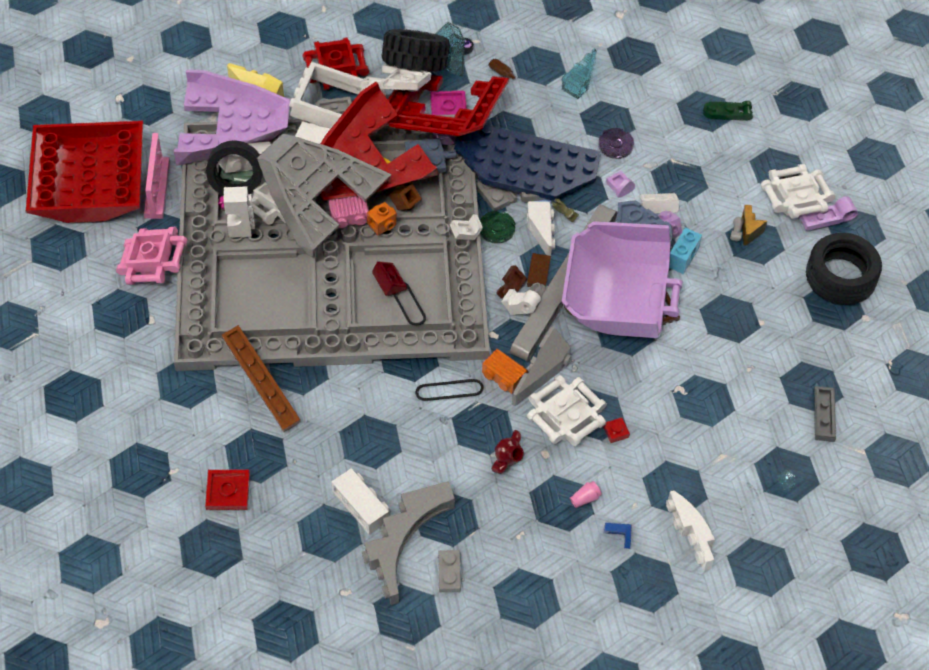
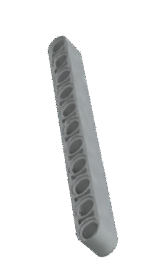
(551, 301)

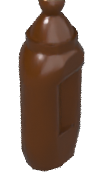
(501, 68)

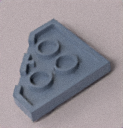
(635, 213)

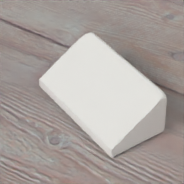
(660, 202)

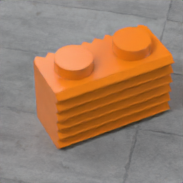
(503, 371)

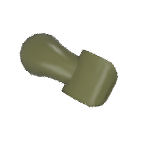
(570, 214)

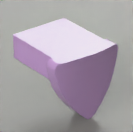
(620, 184)

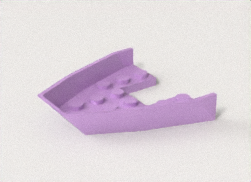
(244, 115)

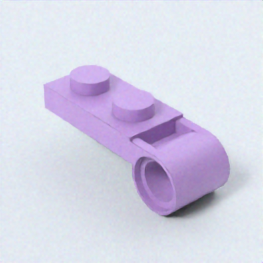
(842, 211)

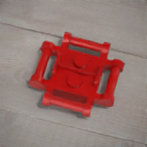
(338, 56)

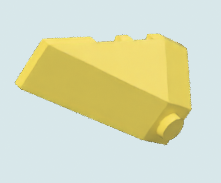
(264, 81)

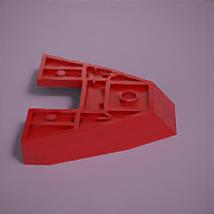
(351, 135)

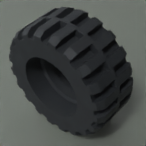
(415, 50)

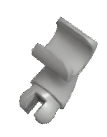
(736, 233)

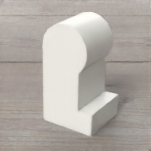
(521, 303)

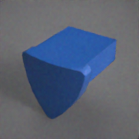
(620, 529)

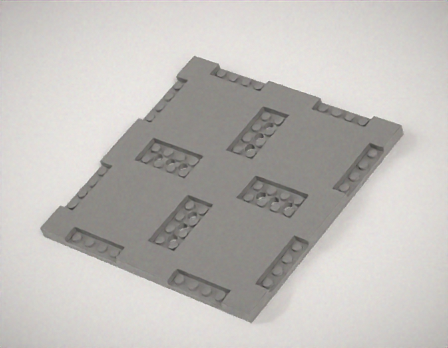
(282, 291)

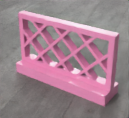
(156, 181)

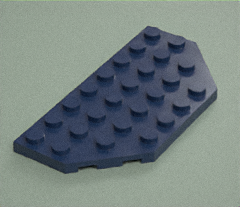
(527, 162)

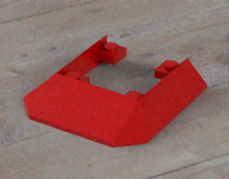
(465, 121)

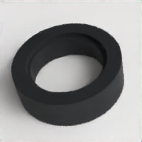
(233, 148)

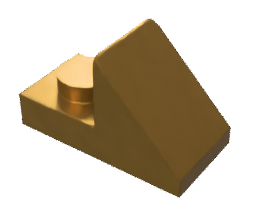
(751, 228)

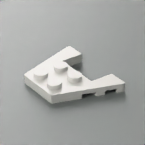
(399, 79)

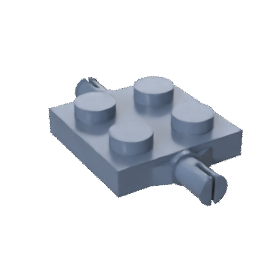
(434, 151)

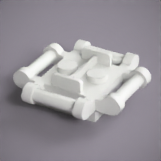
(797, 194)
(262, 196)
(567, 411)

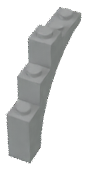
(415, 510)

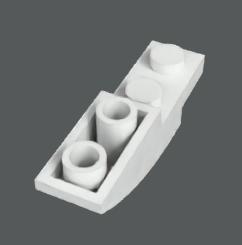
(691, 523)

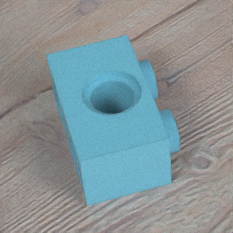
(684, 250)

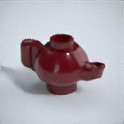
(508, 452)

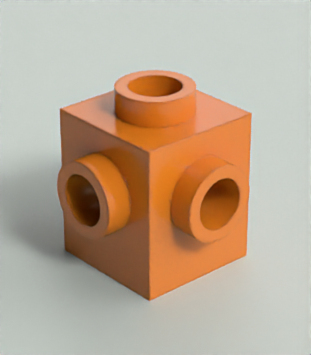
(381, 218)

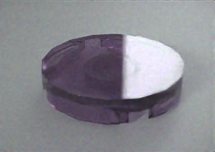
(616, 143)

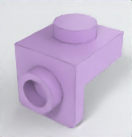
(674, 220)

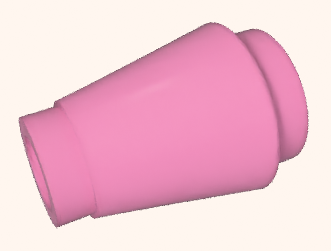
(587, 493)

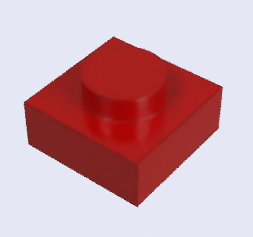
(616, 430)

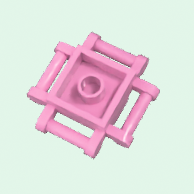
(149, 255)

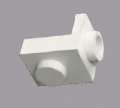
(466, 229)

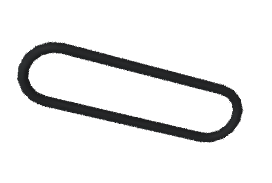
(418, 305)
(451, 396)

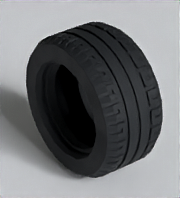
(849, 248)

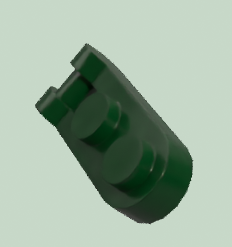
(728, 110)

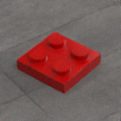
(227, 490)

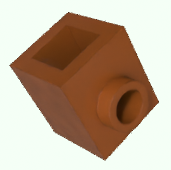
(405, 197)

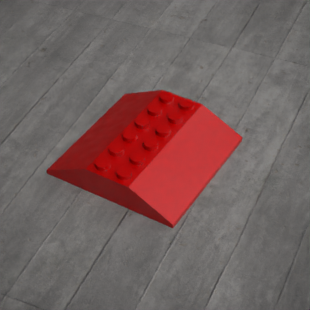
(85, 170)

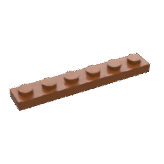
(261, 378)

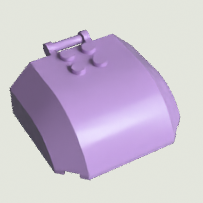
(621, 278)

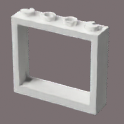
(326, 75)

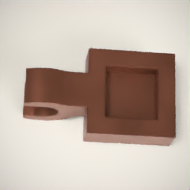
(513, 280)

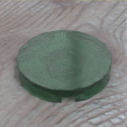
(497, 227)

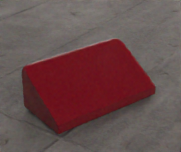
(388, 278)

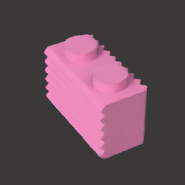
(348, 211)

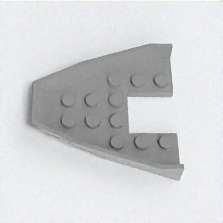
(303, 169)

